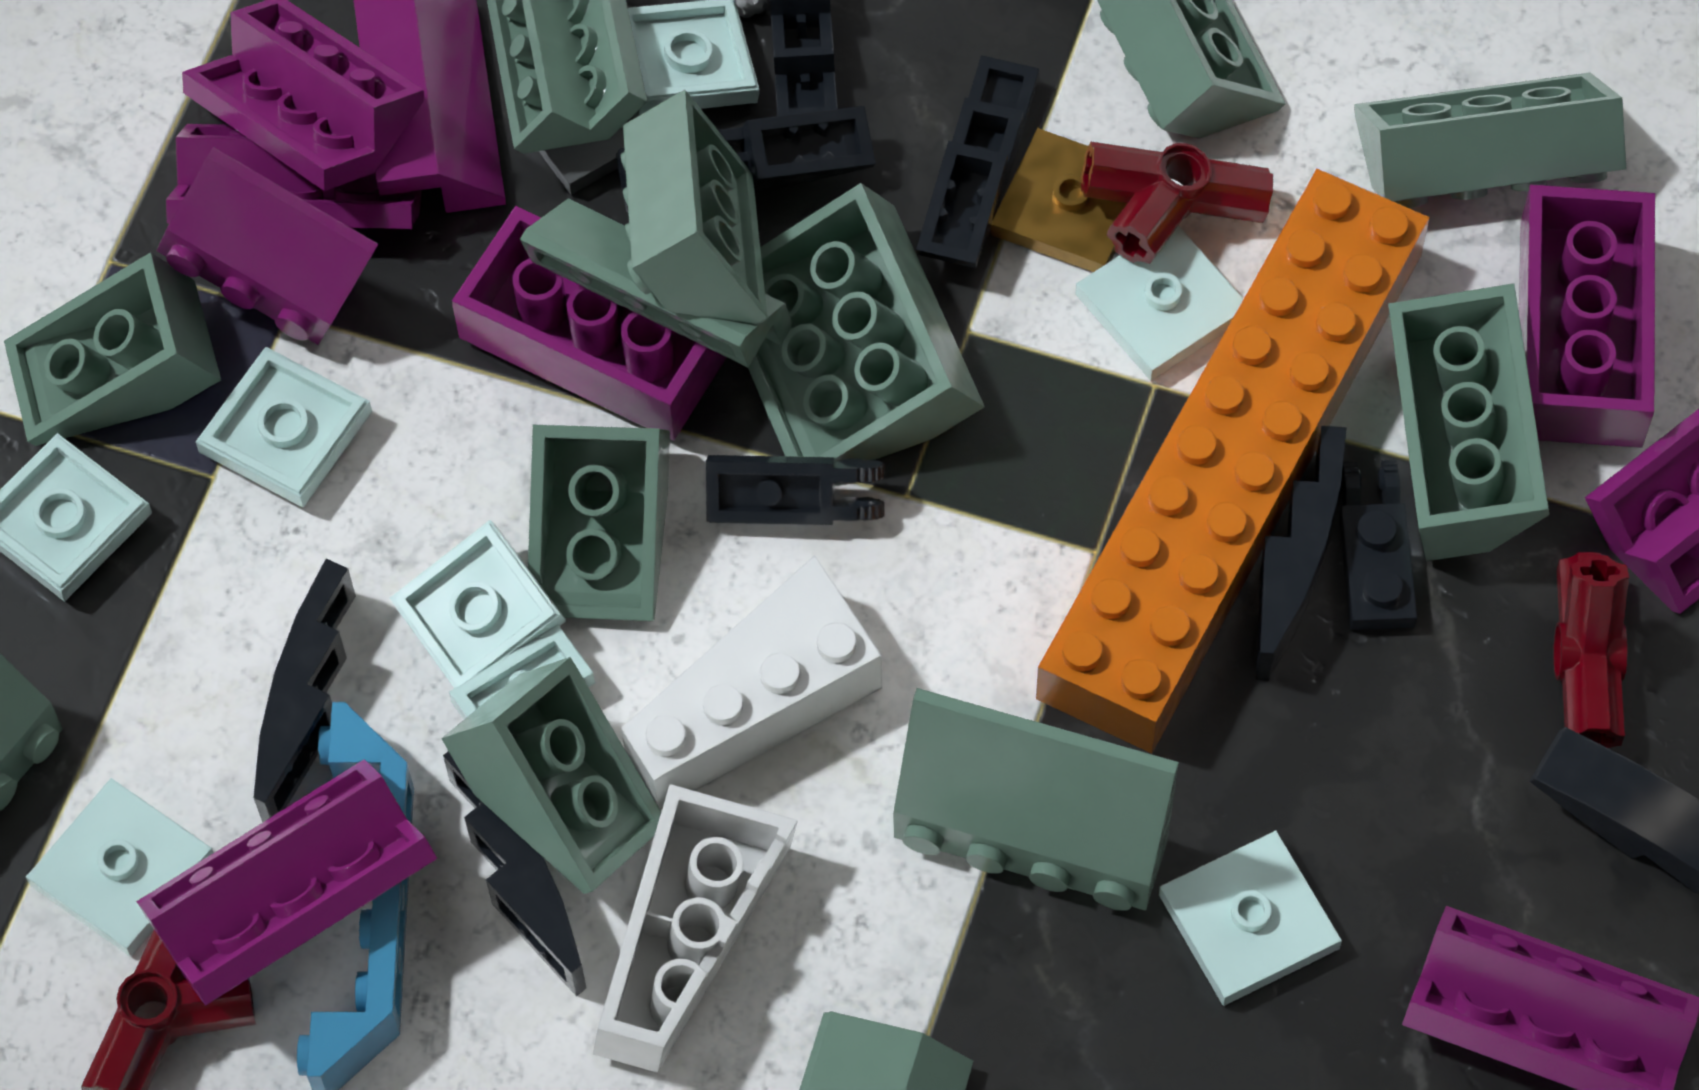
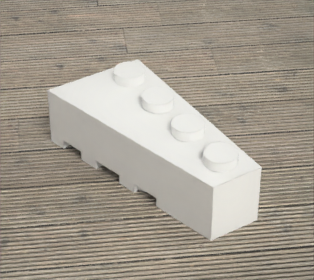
(756, 687)
(691, 905)

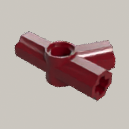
(1158, 203)
(1592, 645)
(137, 1045)

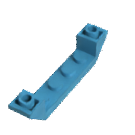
(347, 1041)

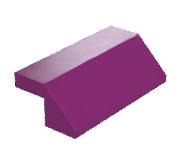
(305, 94)
(453, 132)
(352, 203)
(1653, 515)
(285, 881)
(1549, 1008)

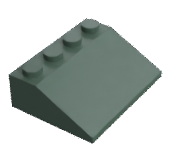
(867, 342)
(1033, 801)

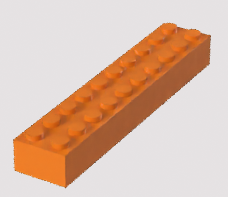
(1231, 462)

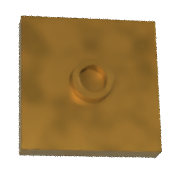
(1049, 210)

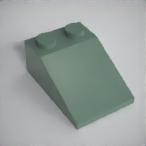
(113, 353)
(598, 518)
(557, 773)

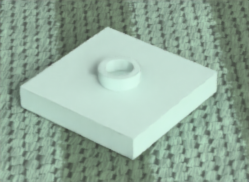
(696, 50)
(1161, 307)
(284, 426)
(65, 516)
(476, 605)
(113, 859)
(1249, 918)

